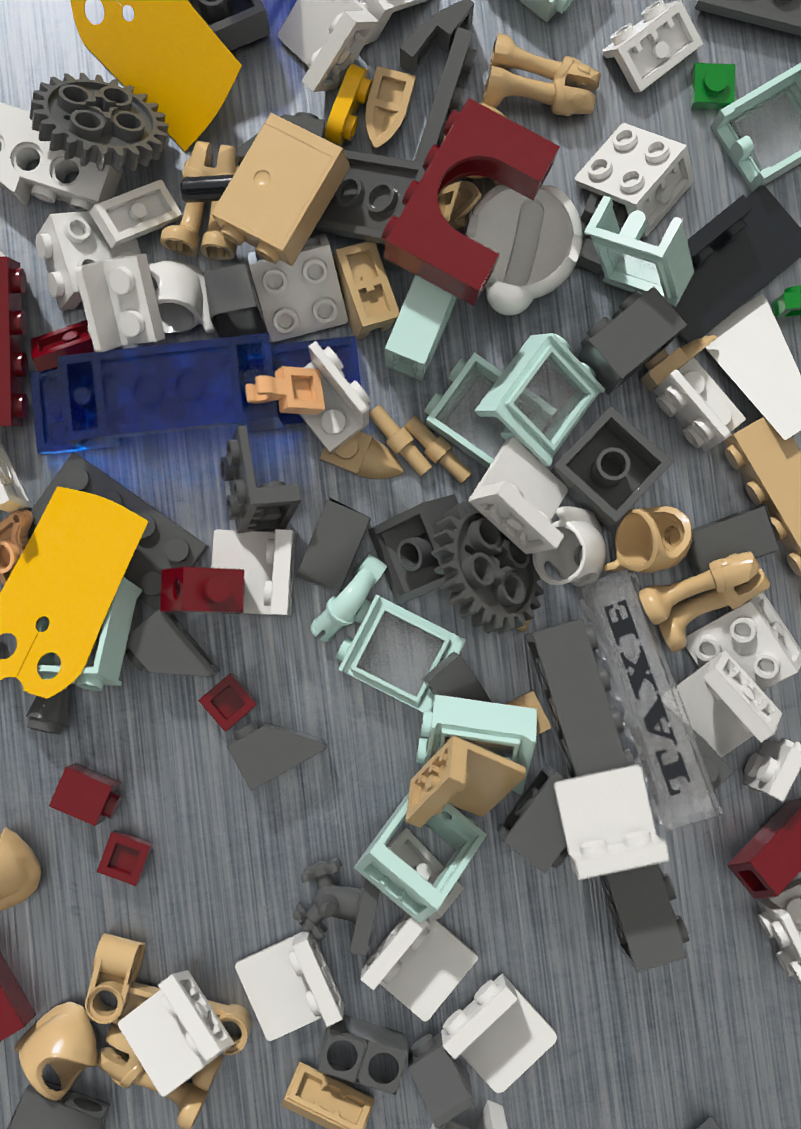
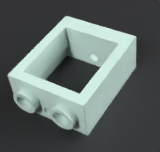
(418, 329)
(402, 882)

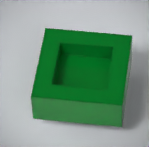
(712, 85)
(788, 304)

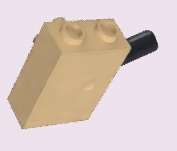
(275, 191)

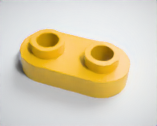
(353, 91)

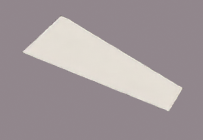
(760, 363)

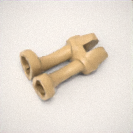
(567, 92)
(186, 236)
(727, 582)
(126, 1070)

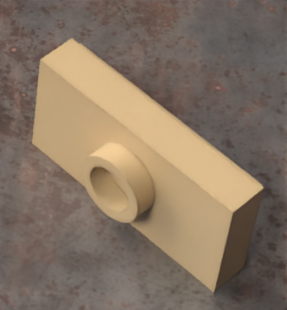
(326, 1100)

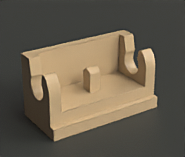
(365, 289)

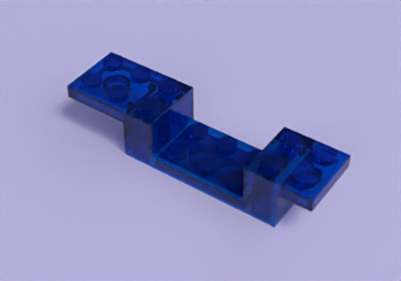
(166, 389)

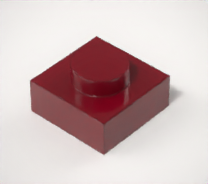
(228, 702)
(125, 857)

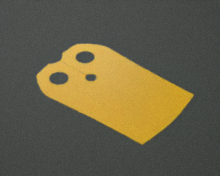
(164, 55)
(71, 579)

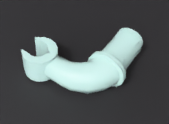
(343, 608)

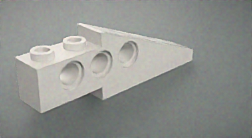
(21, 146)

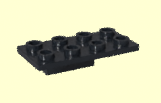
(736, 259)

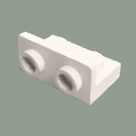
(653, 43)

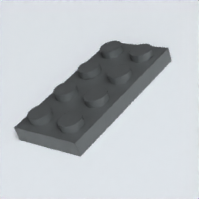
(162, 543)

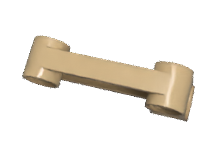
(116, 970)

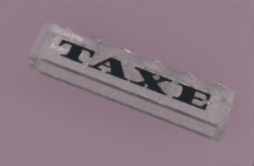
(650, 702)

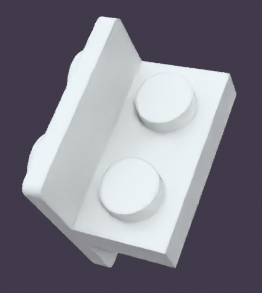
(119, 302)

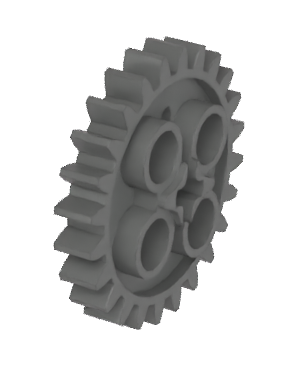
(98, 122)
(485, 571)

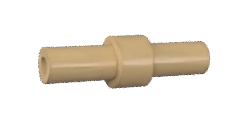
(400, 440)
(438, 449)

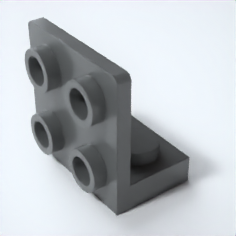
(252, 507)

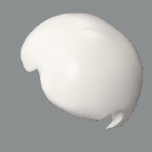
(535, 243)

